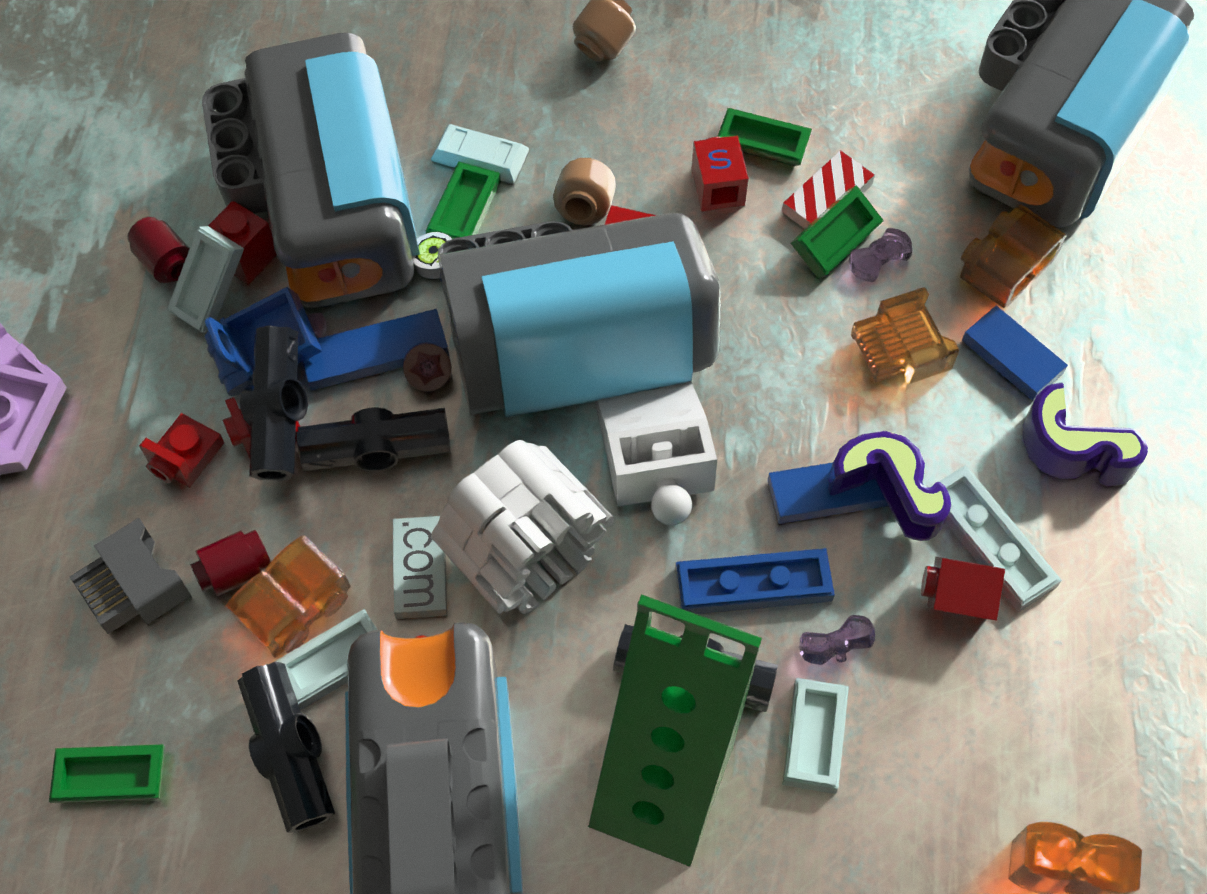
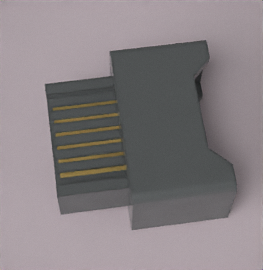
(128, 580)

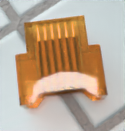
(904, 340)

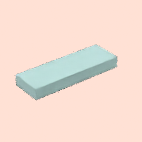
(997, 540)

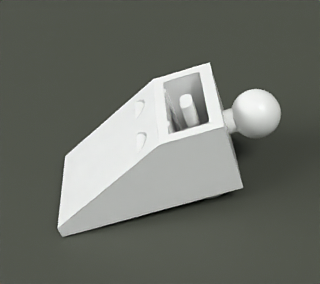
(658, 449)

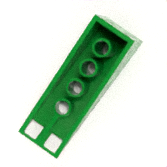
(671, 732)

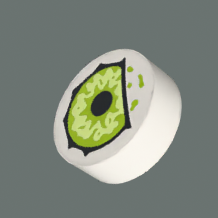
(427, 262)

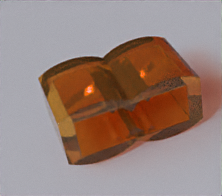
(1011, 255)
(289, 597)
(1058, 859)

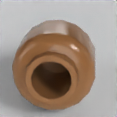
(604, 29)
(584, 191)

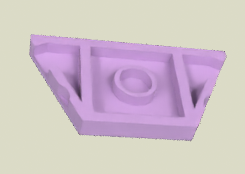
(26, 403)

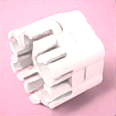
(512, 518)

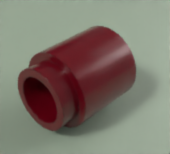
(158, 248)
(230, 562)

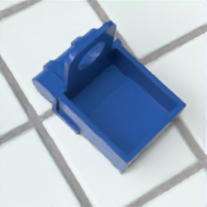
(233, 339)

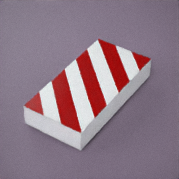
(825, 188)

